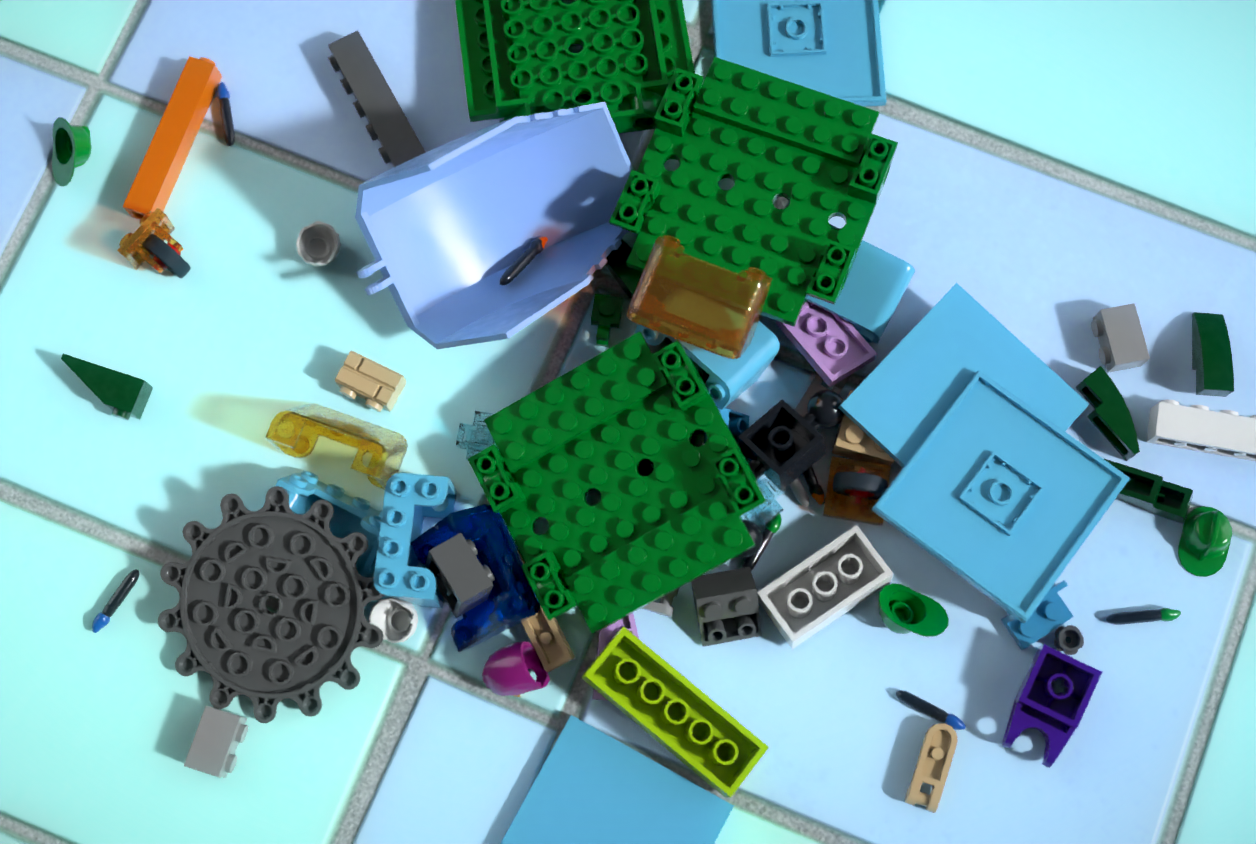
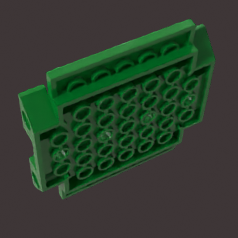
(522, 64)
(773, 145)
(593, 434)

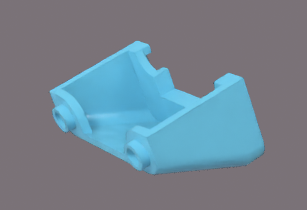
(870, 291)
(727, 376)

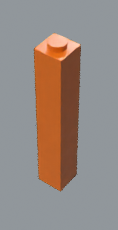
(173, 137)

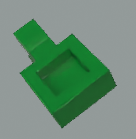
(606, 314)

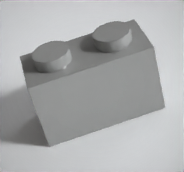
(1120, 338)
(216, 742)

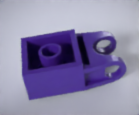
(1048, 712)

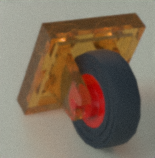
(149, 240)
(855, 489)

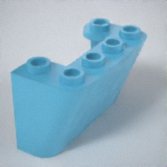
(405, 505)
(348, 517)

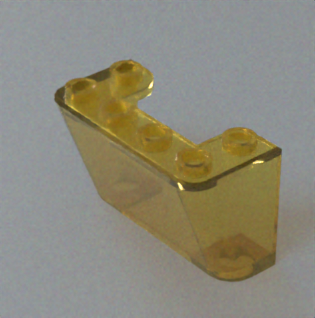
(298, 429)

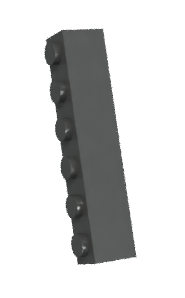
(374, 100)

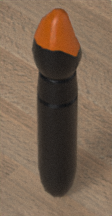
(515, 269)
(814, 488)

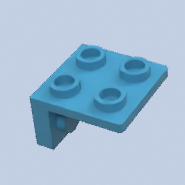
(1048, 616)

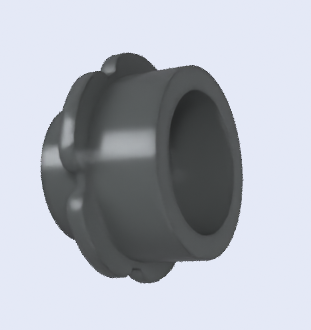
(1076, 639)

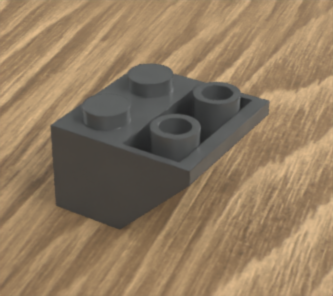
(726, 606)

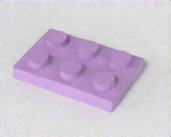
(828, 343)

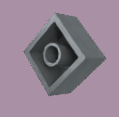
(460, 574)

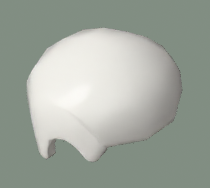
(318, 244)
(395, 618)

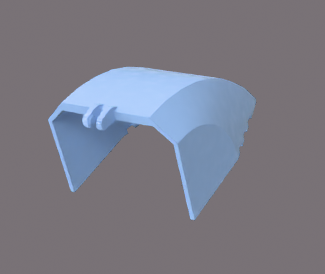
(473, 206)

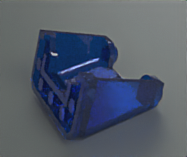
(511, 595)

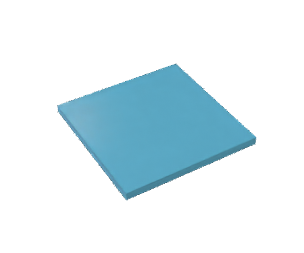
(806, 42)
(934, 364)
(1001, 495)
(612, 795)

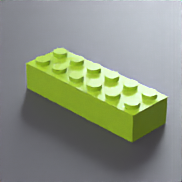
(675, 712)

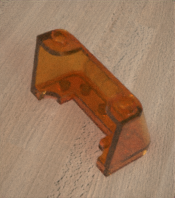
(698, 300)

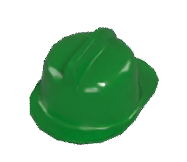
(70, 149)
(1204, 541)
(910, 611)

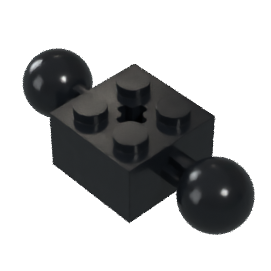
(785, 442)

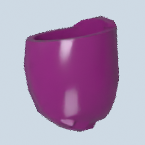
(508, 671)

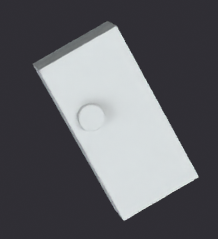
(824, 586)

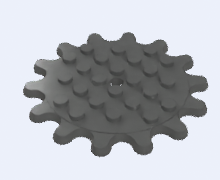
(227, 615)

